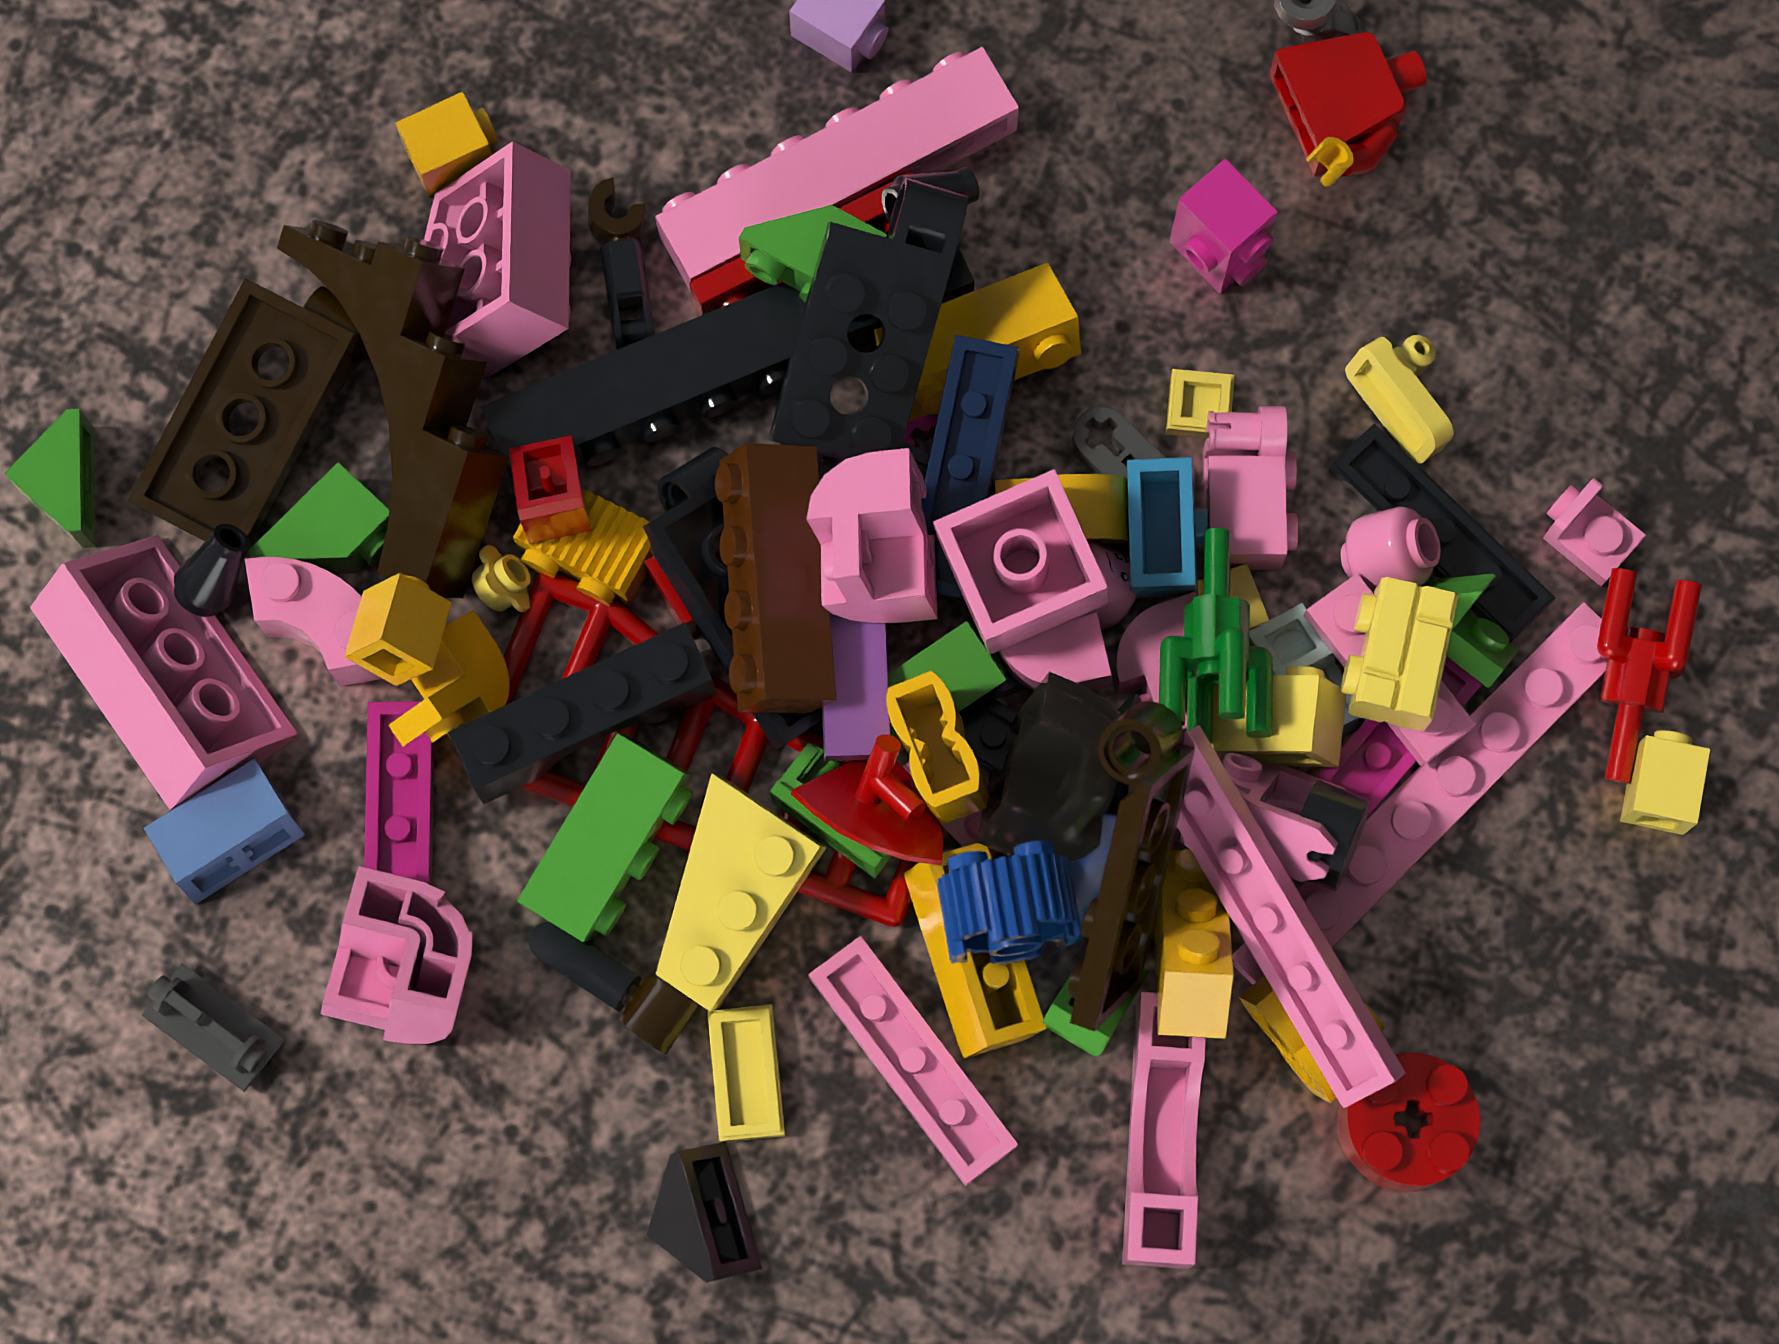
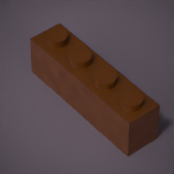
(774, 580)

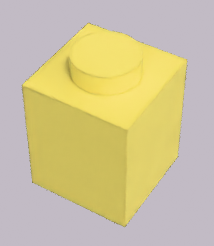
(1666, 783)

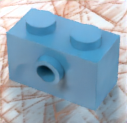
(1164, 527)

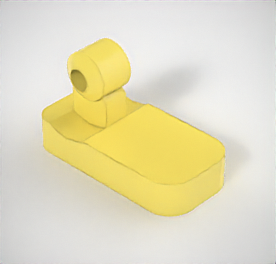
(1396, 396)

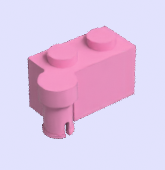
(1248, 483)

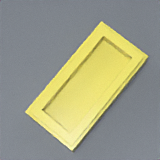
(746, 1073)

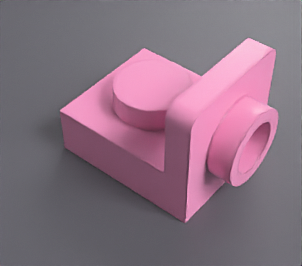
(1591, 532)

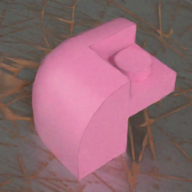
(875, 540)
(399, 959)

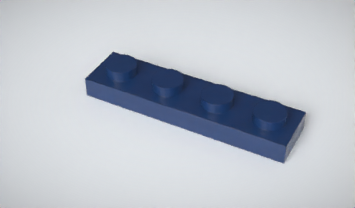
(967, 437)

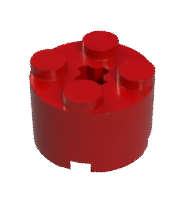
(1443, 1145)

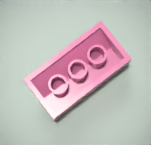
(159, 672)

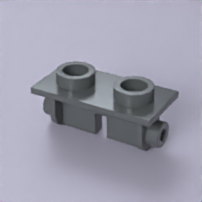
(211, 1026)

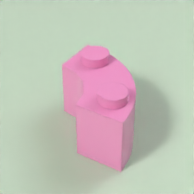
(309, 606)

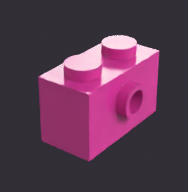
(1224, 227)

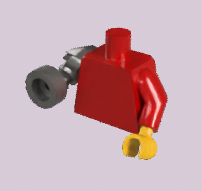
(1340, 88)

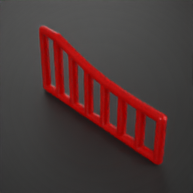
(829, 888)

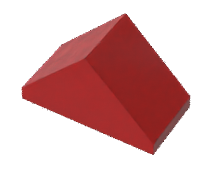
(549, 490)

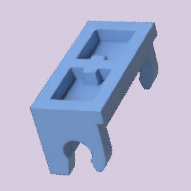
(223, 831)

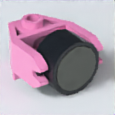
(1303, 817)

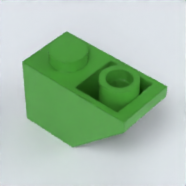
(791, 245)

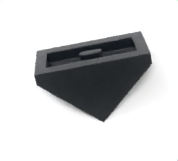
(703, 1215)

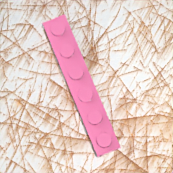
(1281, 931)

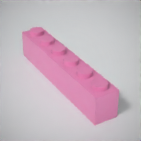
(905, 131)

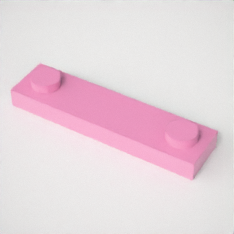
(913, 1061)

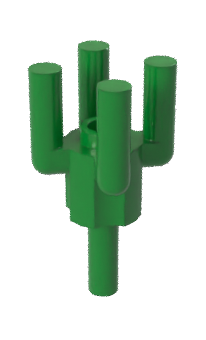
(1217, 653)

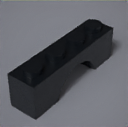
(621, 691)

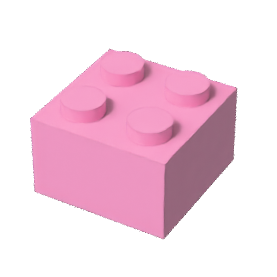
(1022, 562)

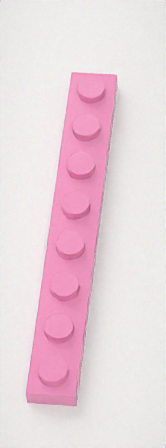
(1456, 777)

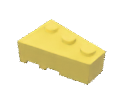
(732, 891)

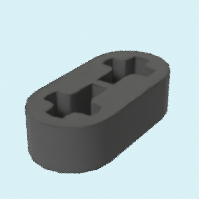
(1124, 438)

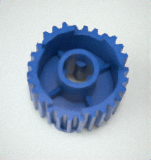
(1008, 903)

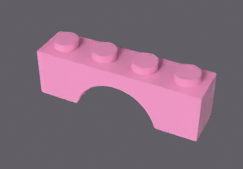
(1162, 1144)

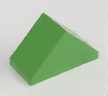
(60, 475)

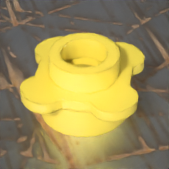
(501, 580)

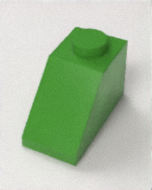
(331, 526)

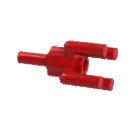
(1640, 663)

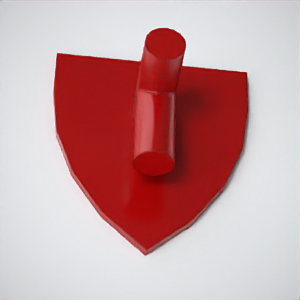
(876, 805)

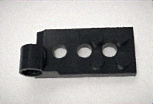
(684, 550)

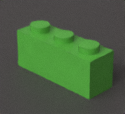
(607, 839)

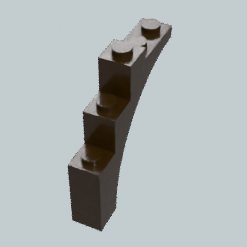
(428, 384)

